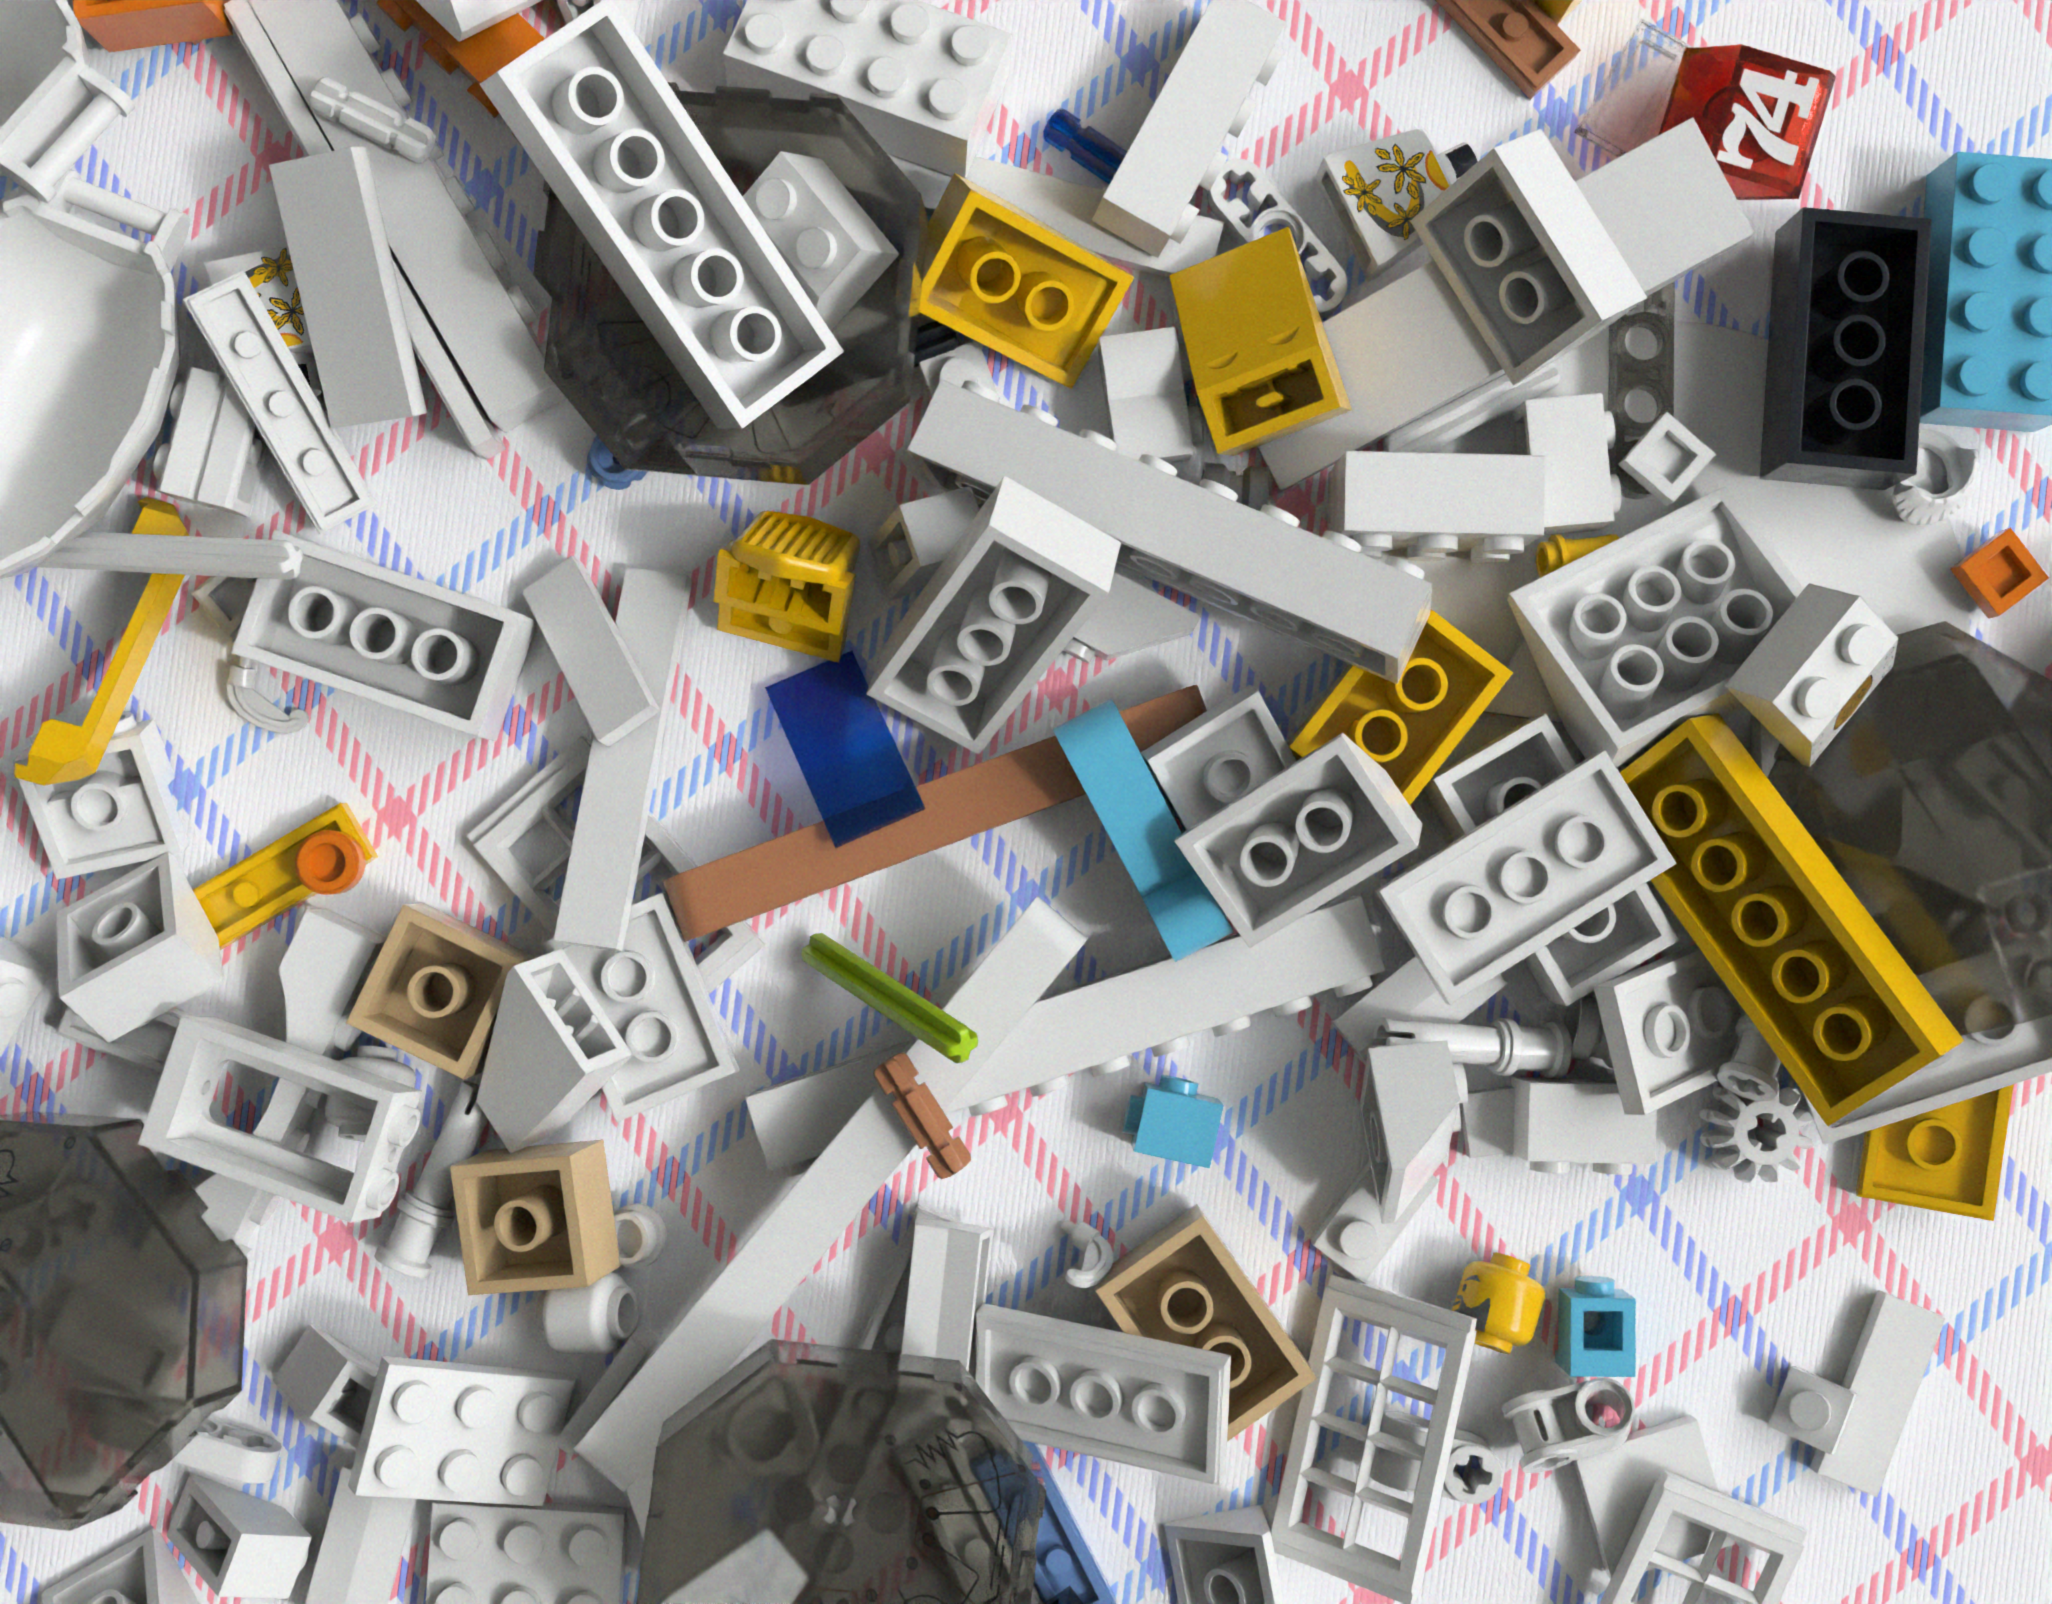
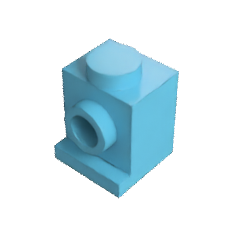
(1611, 1345)

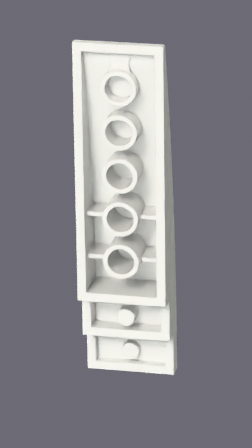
(1418, 346)

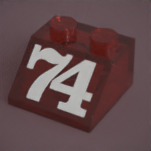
(1754, 114)

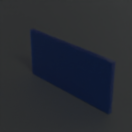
(844, 749)

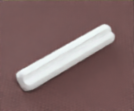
(1469, 412)

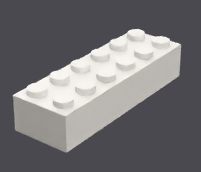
(663, 215)

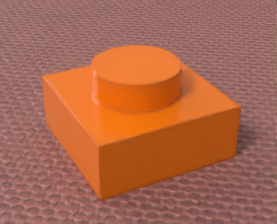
(1999, 573)

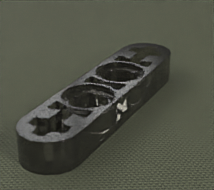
(1650, 375)

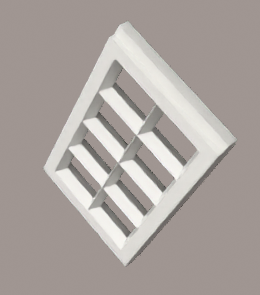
(537, 801)
(1725, 1517)
(1342, 1556)

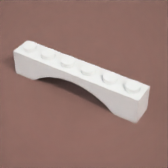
(320, 987)

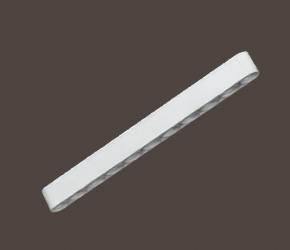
(823, 1202)

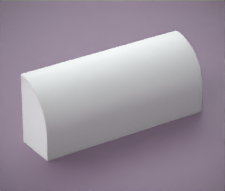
(348, 287)

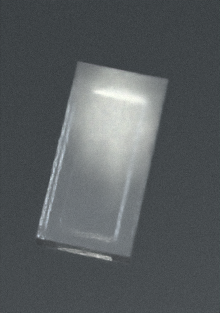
(1633, 90)

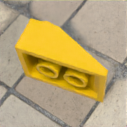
(1016, 282)

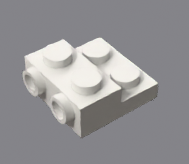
(111, 815)

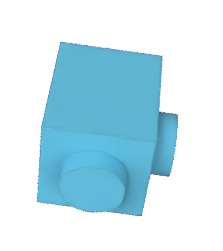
(1174, 1121)

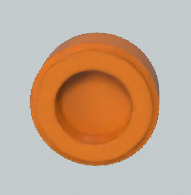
(330, 862)

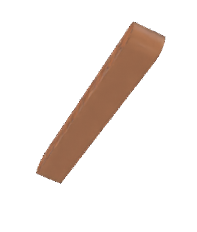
(954, 810)

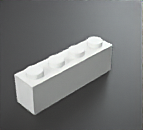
(1188, 123)

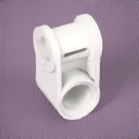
(1564, 1423)
(1402, 1472)

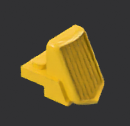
(788, 584)

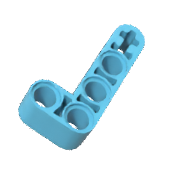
(1141, 829)

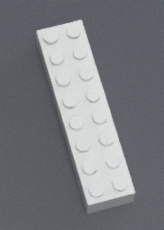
(1184, 532)

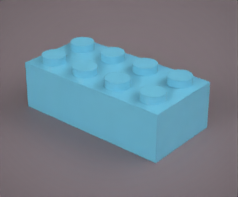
(1989, 293)

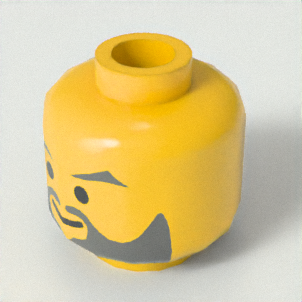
(1501, 1300)

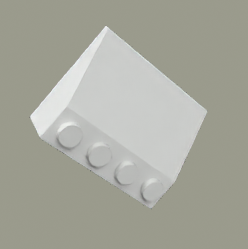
(1654, 625)

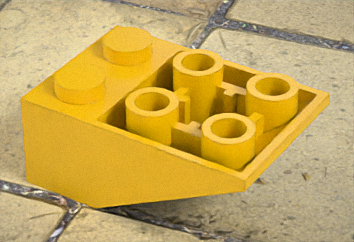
(1257, 344)

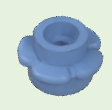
(602, 465)

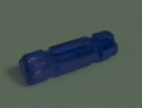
(1085, 145)

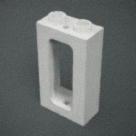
(183, 1127)

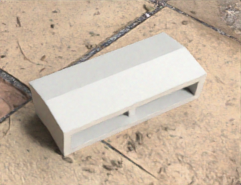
(1406, 997)
(946, 1289)
(360, 1547)

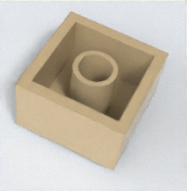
(436, 989)
(535, 1218)

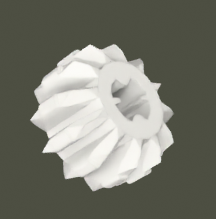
(1772, 1143)

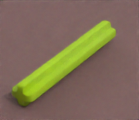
(890, 998)

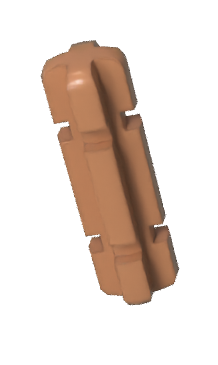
(922, 1115)

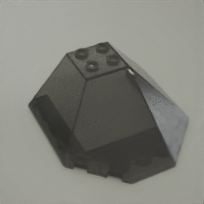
(1945, 821)

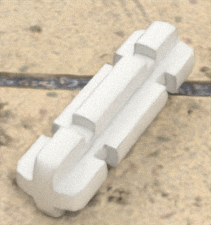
(372, 120)

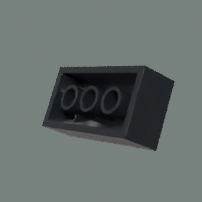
(1845, 349)

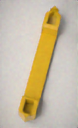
(72, 752)

